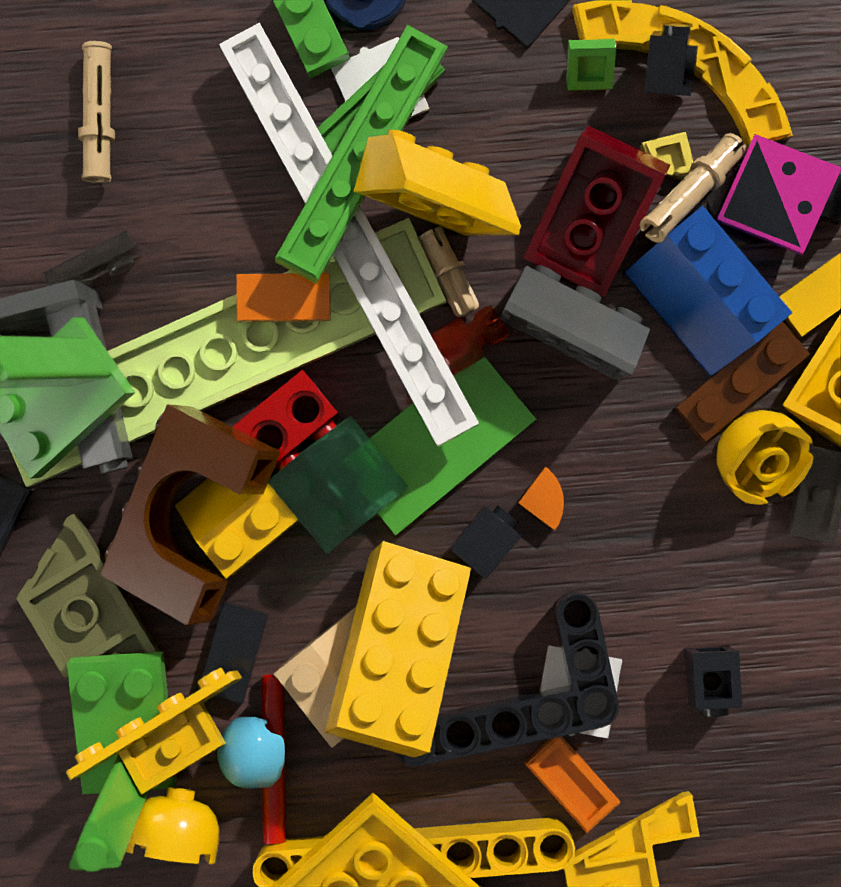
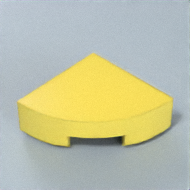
(672, 150)

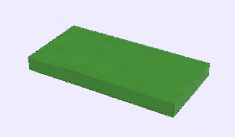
(436, 470)

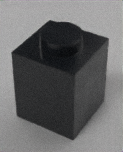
(486, 540)

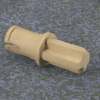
(449, 272)

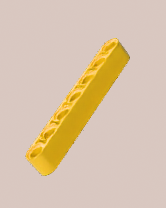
(480, 836)

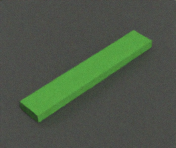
(385, 108)

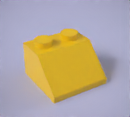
(232, 525)

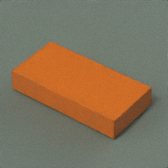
(282, 298)
(572, 782)

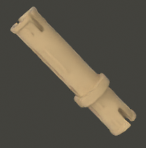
(96, 112)
(704, 176)

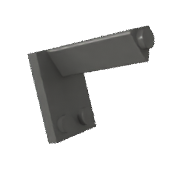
(56, 306)

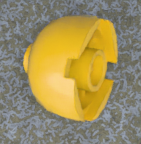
(763, 456)
(176, 828)

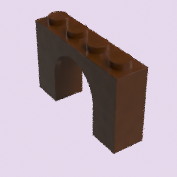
(144, 551)

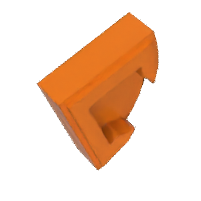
(544, 499)

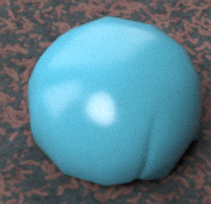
(251, 753)

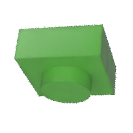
(590, 64)

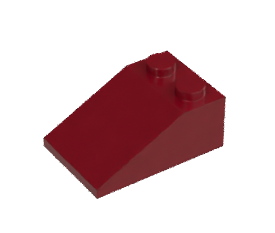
(596, 210)

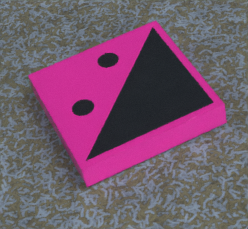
(778, 194)

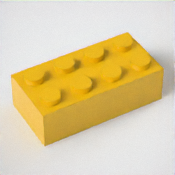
(398, 650)

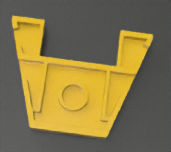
(626, 853)

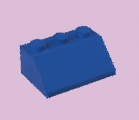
(707, 292)

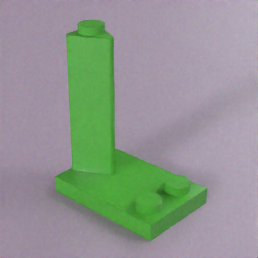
(56, 393)
(105, 697)

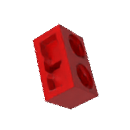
(279, 412)

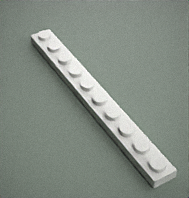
(359, 252)

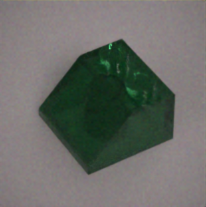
(338, 484)

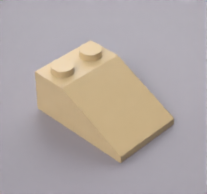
(314, 673)

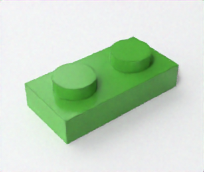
(313, 34)

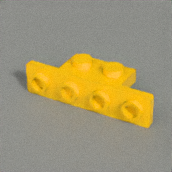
(166, 742)

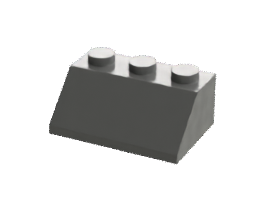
(576, 323)

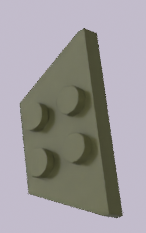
(77, 607)

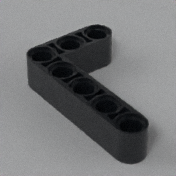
(526, 706)

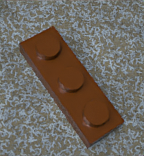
(741, 382)

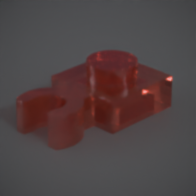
(463, 343)

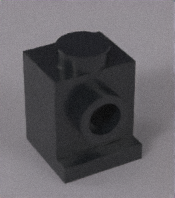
(670, 60)
(726, 692)

